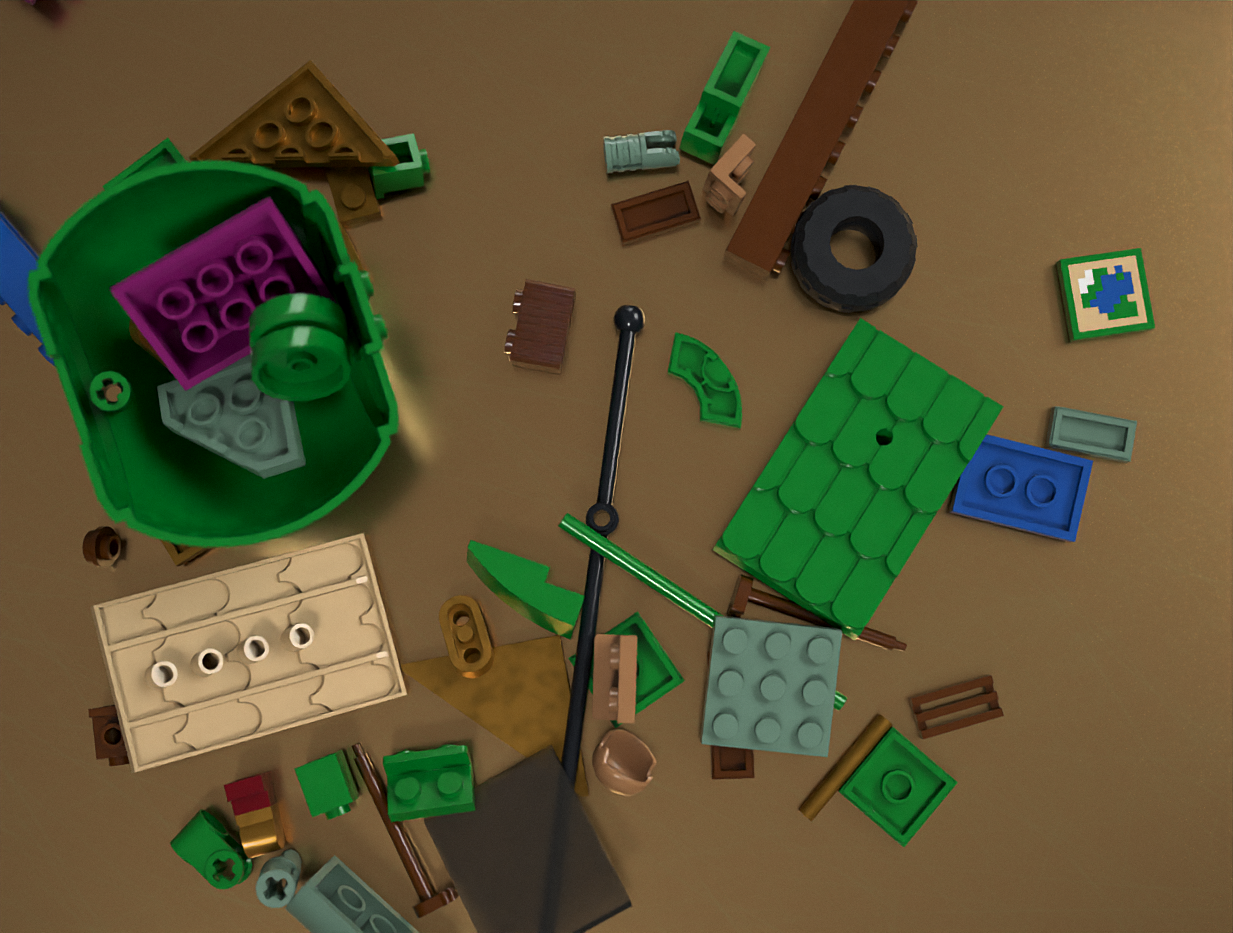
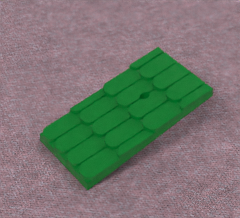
(858, 479)

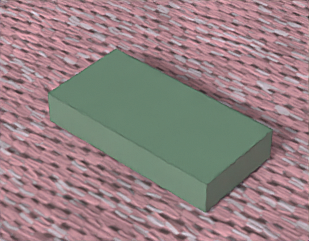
(1091, 434)

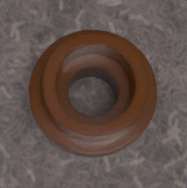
(101, 547)

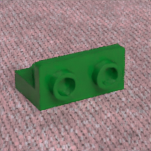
(429, 782)

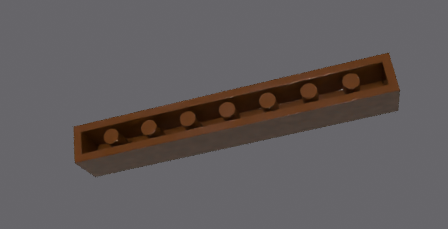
(815, 134)

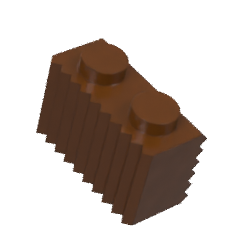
(541, 326)

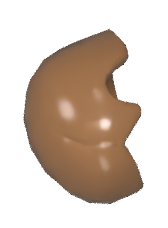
(623, 763)

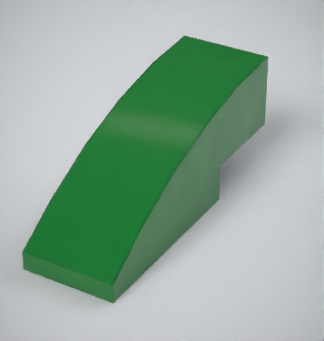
(724, 98)
(525, 588)

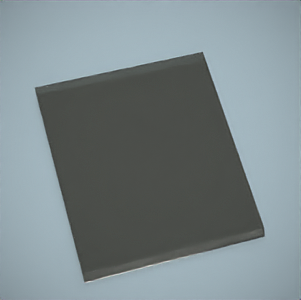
(529, 854)

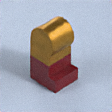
(256, 814)

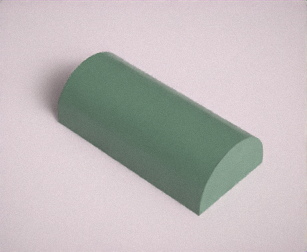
(343, 903)

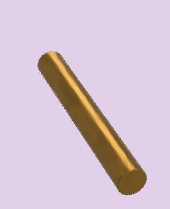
(845, 767)

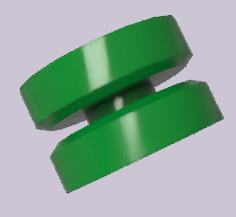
(299, 347)

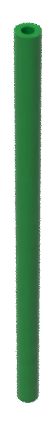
(649, 576)

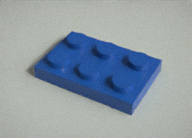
(1023, 488)

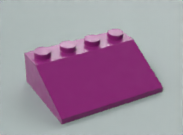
(202, 294)

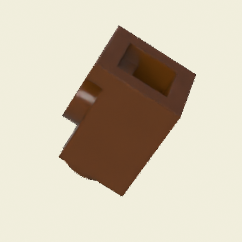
(104, 721)

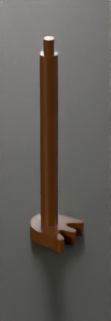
(745, 593)
(429, 901)

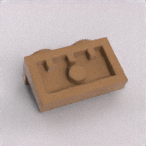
(727, 174)
(614, 678)

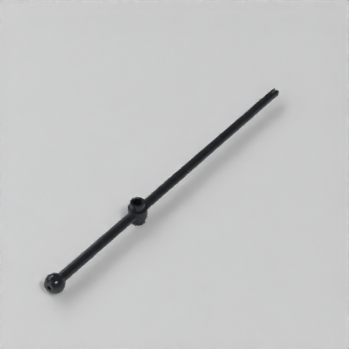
(628, 321)

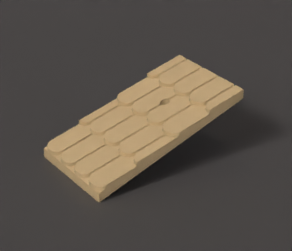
(283, 643)

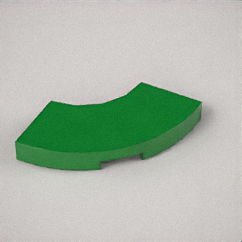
(708, 379)

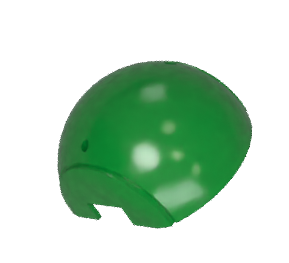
(133, 460)

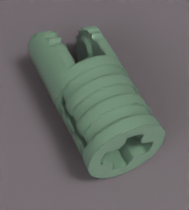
(640, 151)
(269, 884)

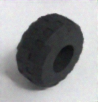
(875, 217)

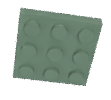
(771, 686)

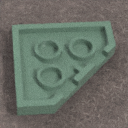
(235, 420)

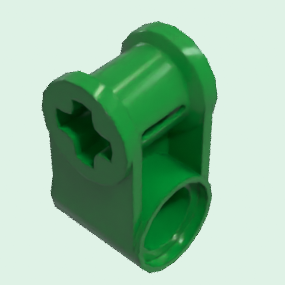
(207, 846)

